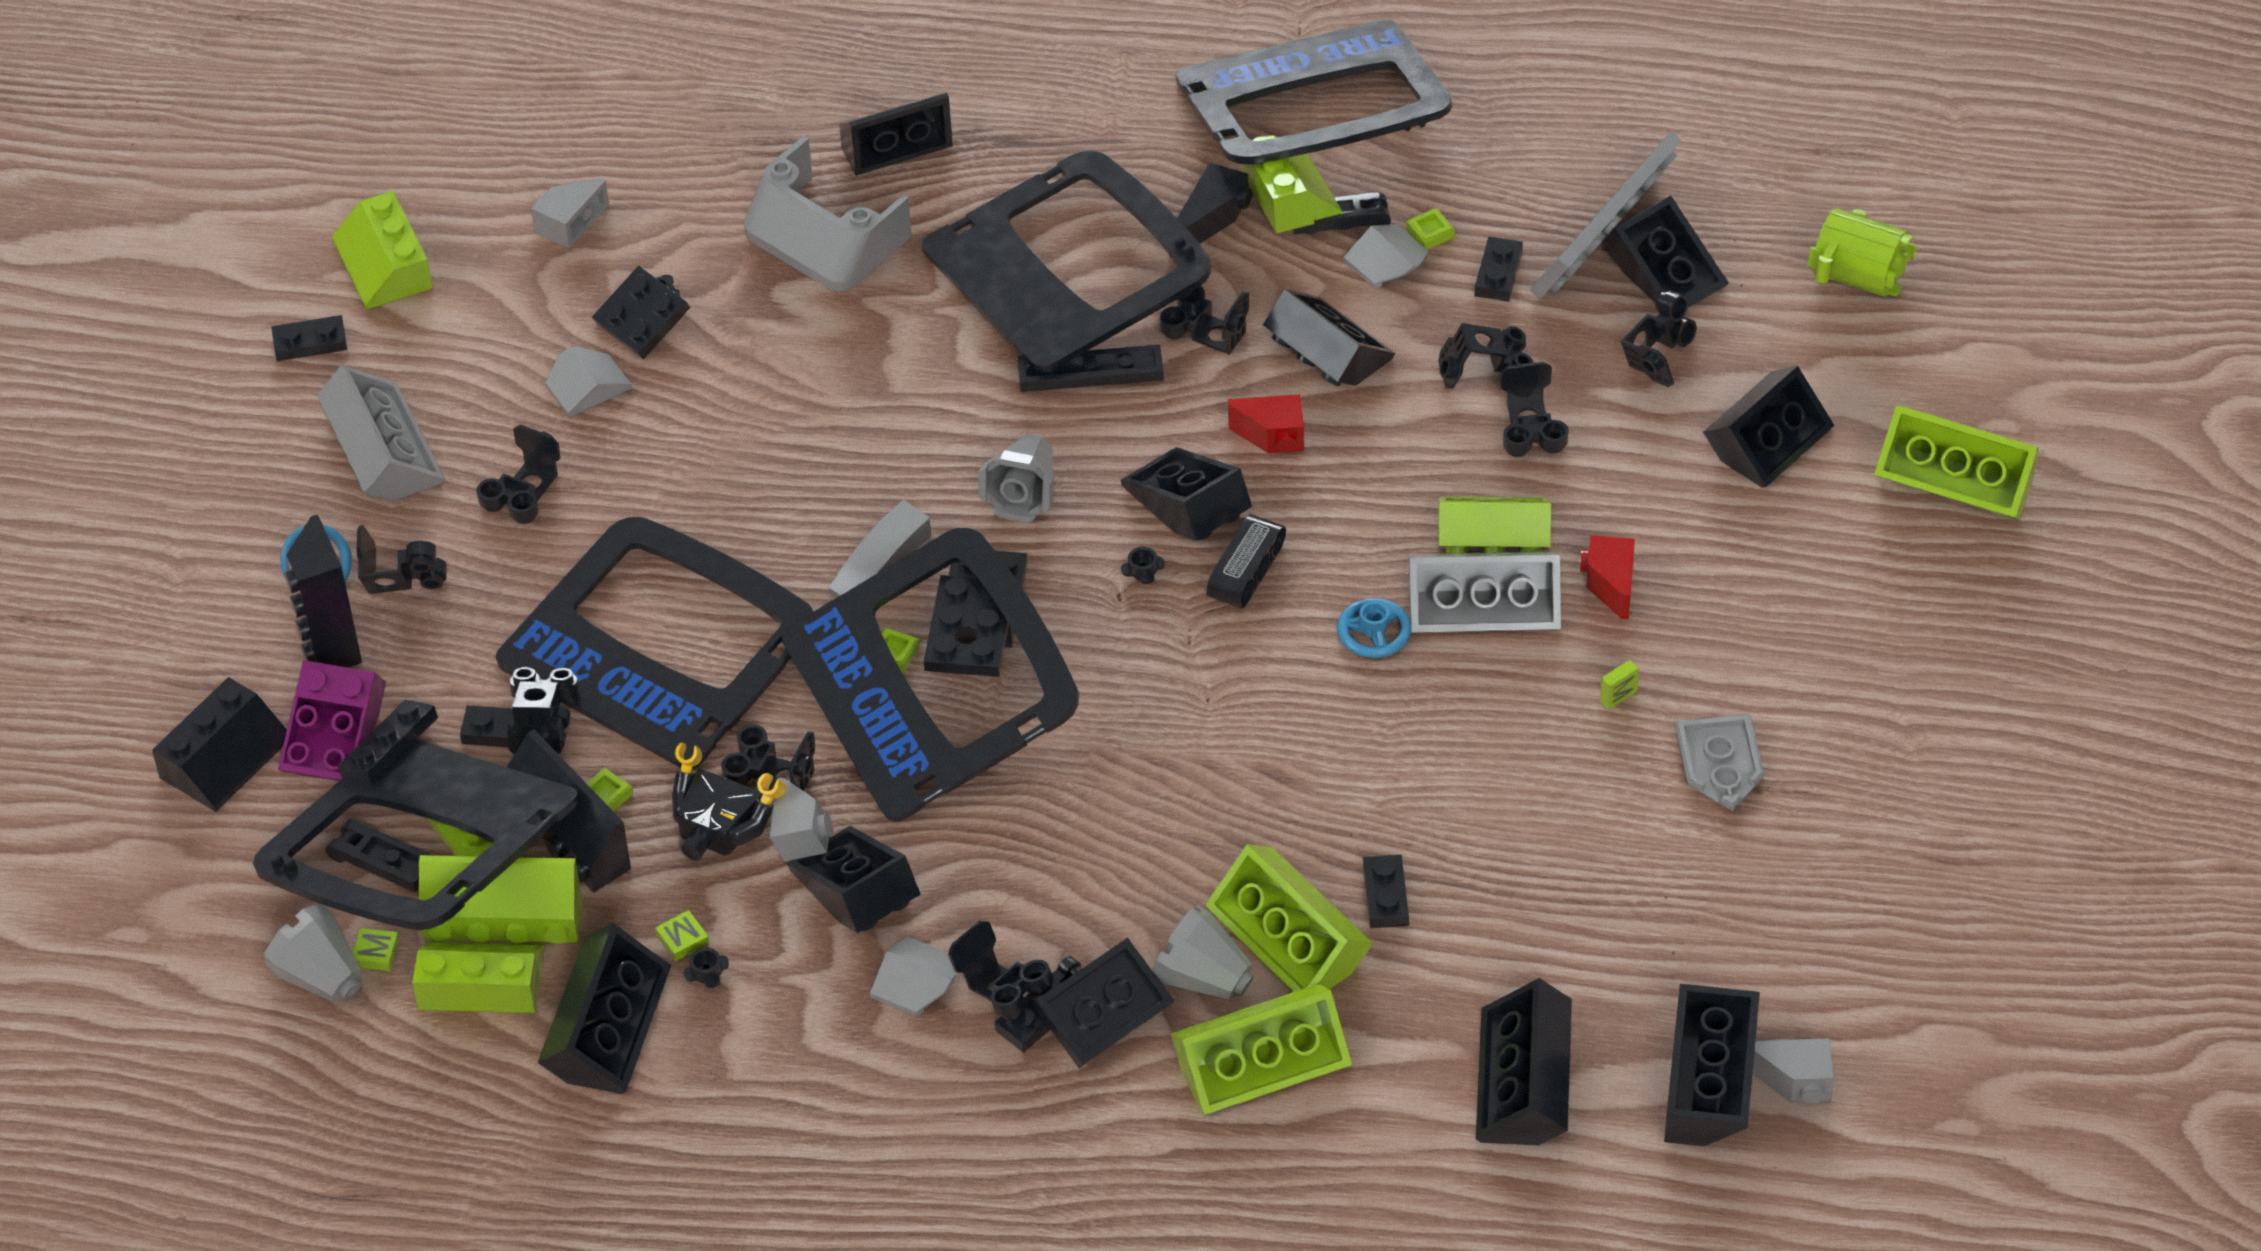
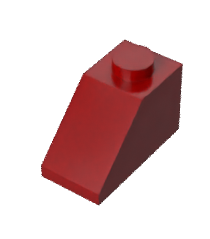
(1269, 422)
(1610, 571)

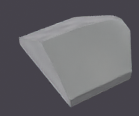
(1385, 254)
(585, 379)
(912, 976)

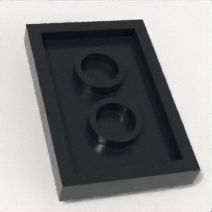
(1103, 1002)

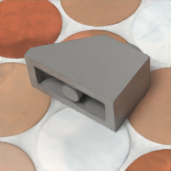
(569, 210)
(799, 825)
(1796, 1068)

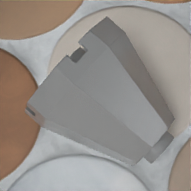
(1019, 479)
(315, 956)
(1203, 958)

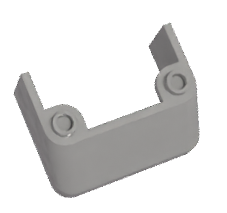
(813, 239)

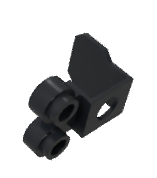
(1196, 317)
(1667, 328)
(1504, 350)
(1525, 392)
(540, 458)
(414, 562)
(534, 703)
(759, 757)
(975, 958)

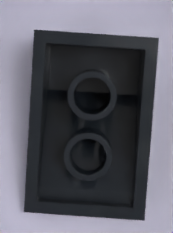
(1665, 254)
(1190, 492)
(857, 879)

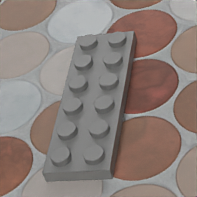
(1607, 217)

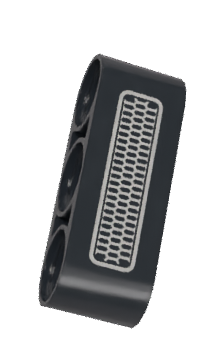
(1246, 561)

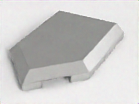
(1720, 757)

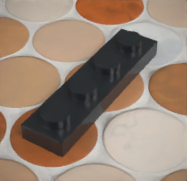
(1097, 369)

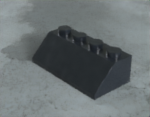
(321, 599)
(590, 831)
(605, 1011)
(1711, 1064)
(1524, 1066)

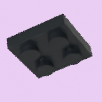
(641, 312)

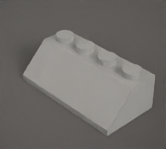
(379, 435)
(1484, 591)

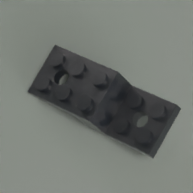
(967, 625)

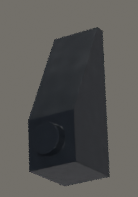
(1215, 201)

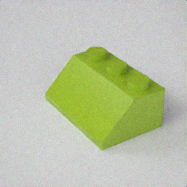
(1290, 191)
(382, 252)
(1494, 523)
(478, 977)

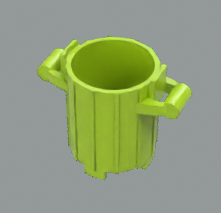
(1861, 252)

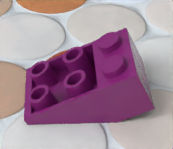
(329, 718)

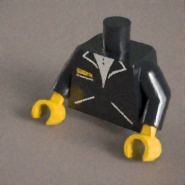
(716, 810)

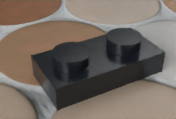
(1498, 269)
(309, 338)
(1385, 891)

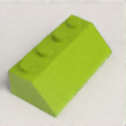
(1957, 462)
(523, 904)
(1287, 921)
(1262, 1048)

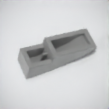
(889, 541)

